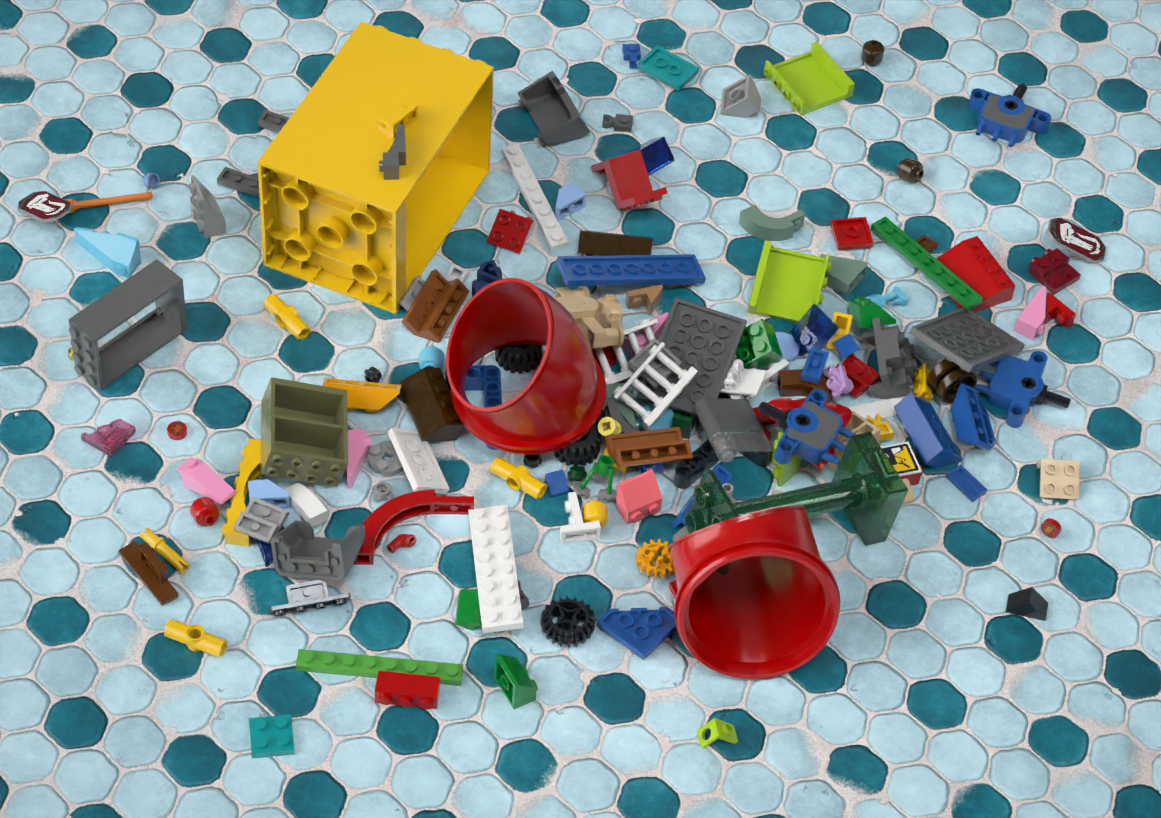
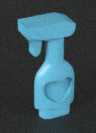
(896, 294)

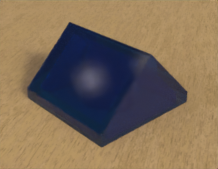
(655, 154)

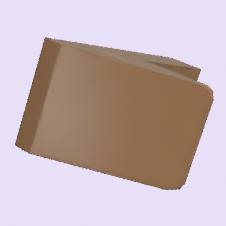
(646, 297)

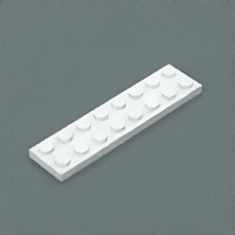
(495, 569)

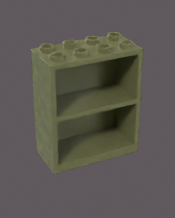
(304, 432)

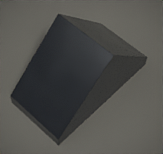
(1028, 604)

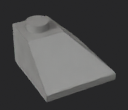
(741, 99)

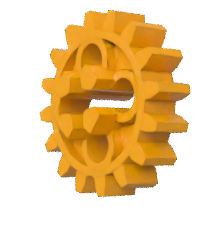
(649, 554)

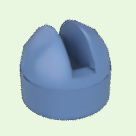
(151, 180)

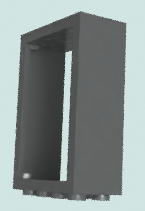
(139, 341)

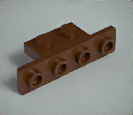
(150, 571)

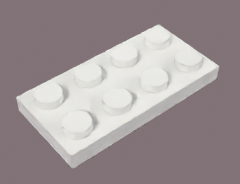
(418, 461)

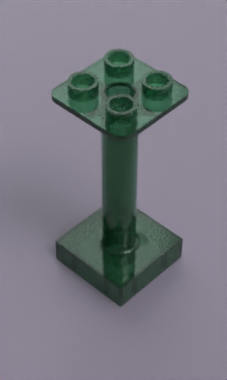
(862, 486)

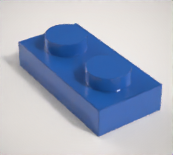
(814, 365)

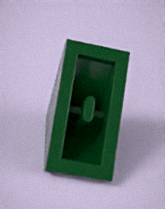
(685, 422)

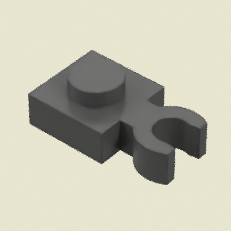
(620, 122)

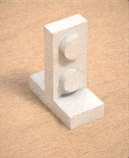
(577, 530)

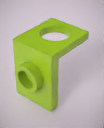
(719, 729)

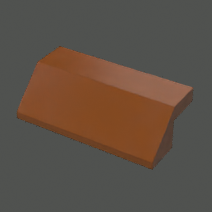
(435, 307)
(648, 447)

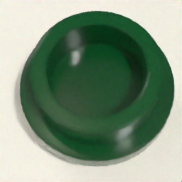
(577, 473)

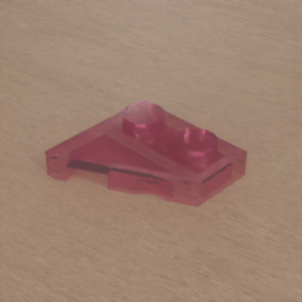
(110, 437)

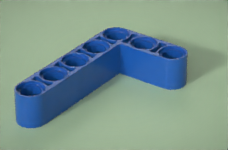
(485, 379)

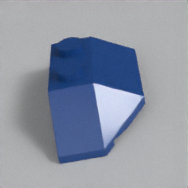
(972, 419)

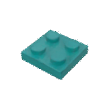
(271, 736)

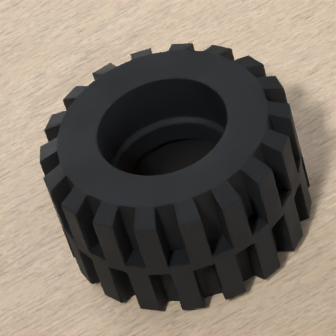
(519, 359)
(581, 452)

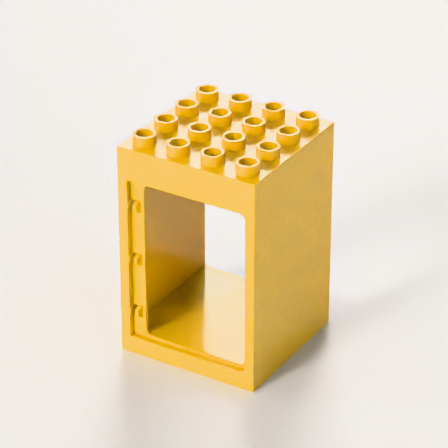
(320, 178)

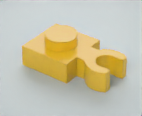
(885, 430)

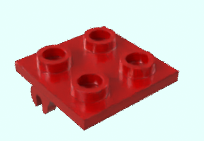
(510, 231)

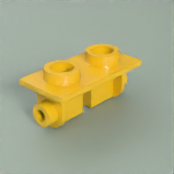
(921, 385)

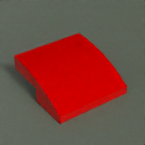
(860, 375)

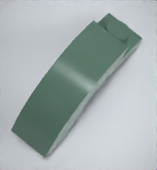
(770, 228)

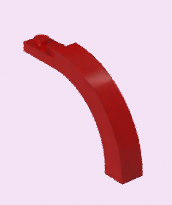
(403, 508)

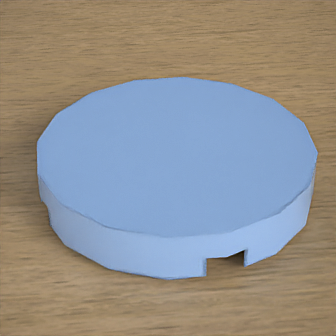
(788, 346)

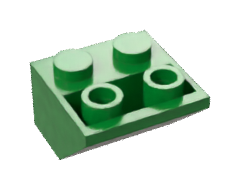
(758, 345)

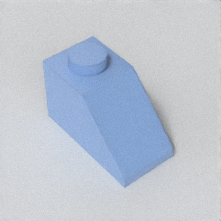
(569, 201)
(269, 492)

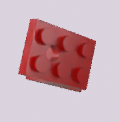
(629, 181)

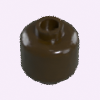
(872, 52)
(910, 170)

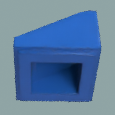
(845, 346)
(556, 483)

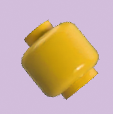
(595, 511)

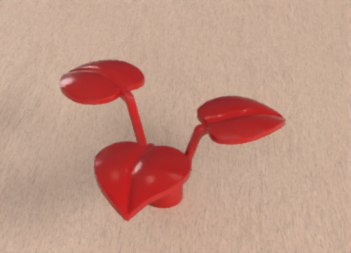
(843, 411)

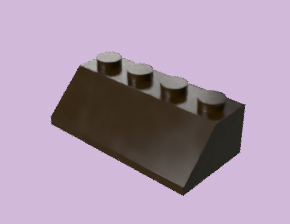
(613, 244)
(431, 405)

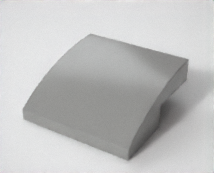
(261, 520)

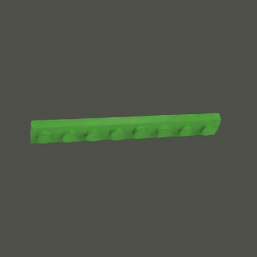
(368, 665)

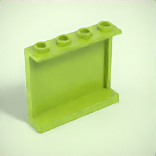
(810, 80)
(787, 283)

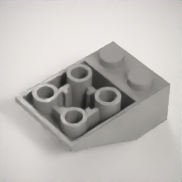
(206, 210)

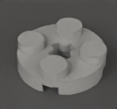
(378, 464)

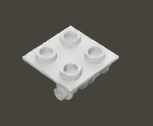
(743, 380)

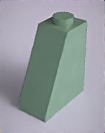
(845, 274)

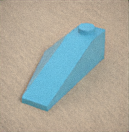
(116, 252)

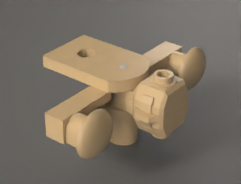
(598, 319)

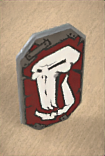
(44, 206)
(1076, 240)

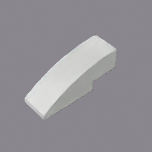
(306, 504)

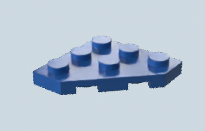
(639, 628)

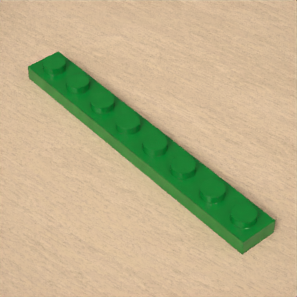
(927, 263)

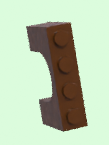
(791, 385)

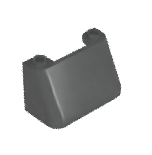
(552, 110)
(310, 557)

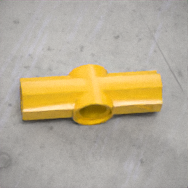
(287, 317)
(518, 478)
(202, 642)

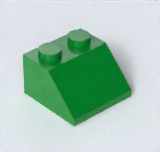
(864, 310)
(514, 681)

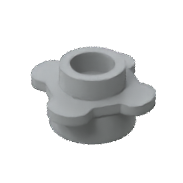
(382, 487)

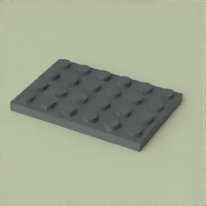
(966, 339)
(699, 340)

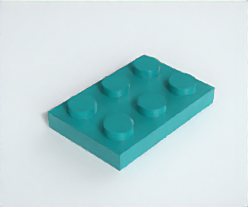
(668, 68)

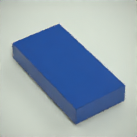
(966, 483)

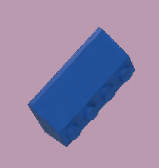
(927, 432)

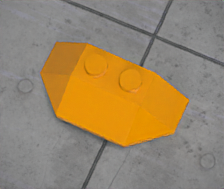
(365, 395)

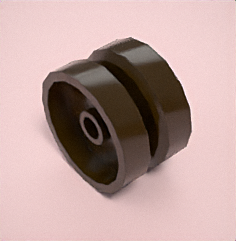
(946, 380)

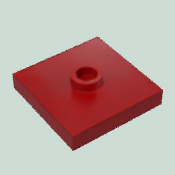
(851, 233)

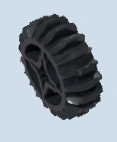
(566, 628)

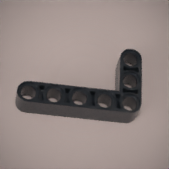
(704, 459)

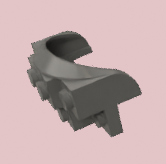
(893, 354)

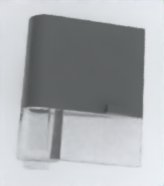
(731, 427)

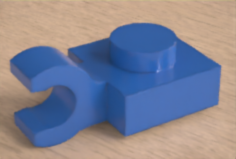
(632, 53)

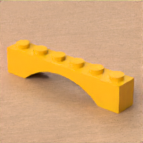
(249, 471)

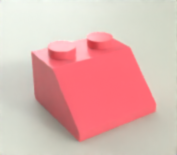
(638, 497)

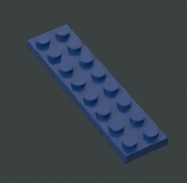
(630, 270)

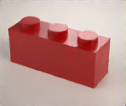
(407, 689)

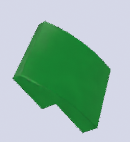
(468, 609)

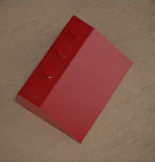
(980, 271)

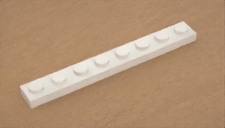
(535, 197)

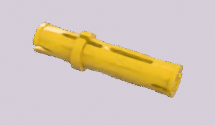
(164, 550)

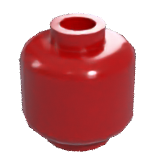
(204, 511)

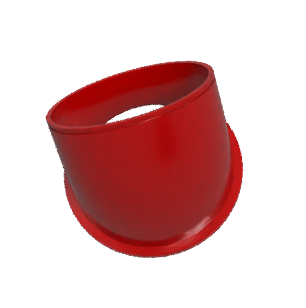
(562, 395)
(770, 606)

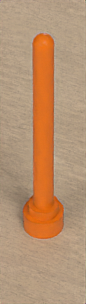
(107, 201)

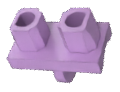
(838, 380)

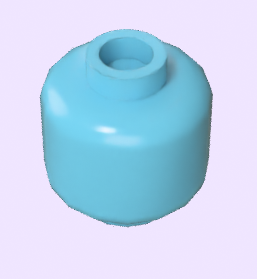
(431, 358)

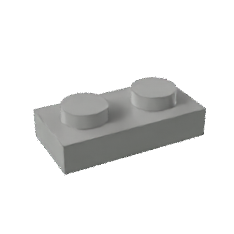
(411, 293)

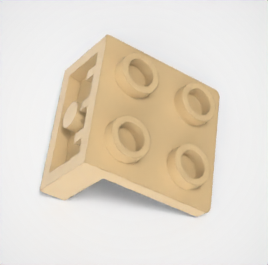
(1059, 479)

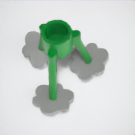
(601, 472)

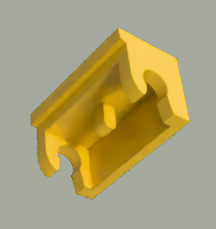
(404, 116)

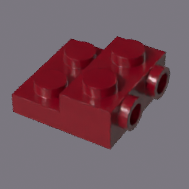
(1053, 271)

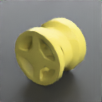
(614, 428)

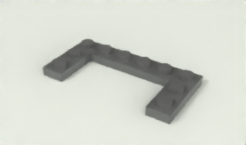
(245, 182)

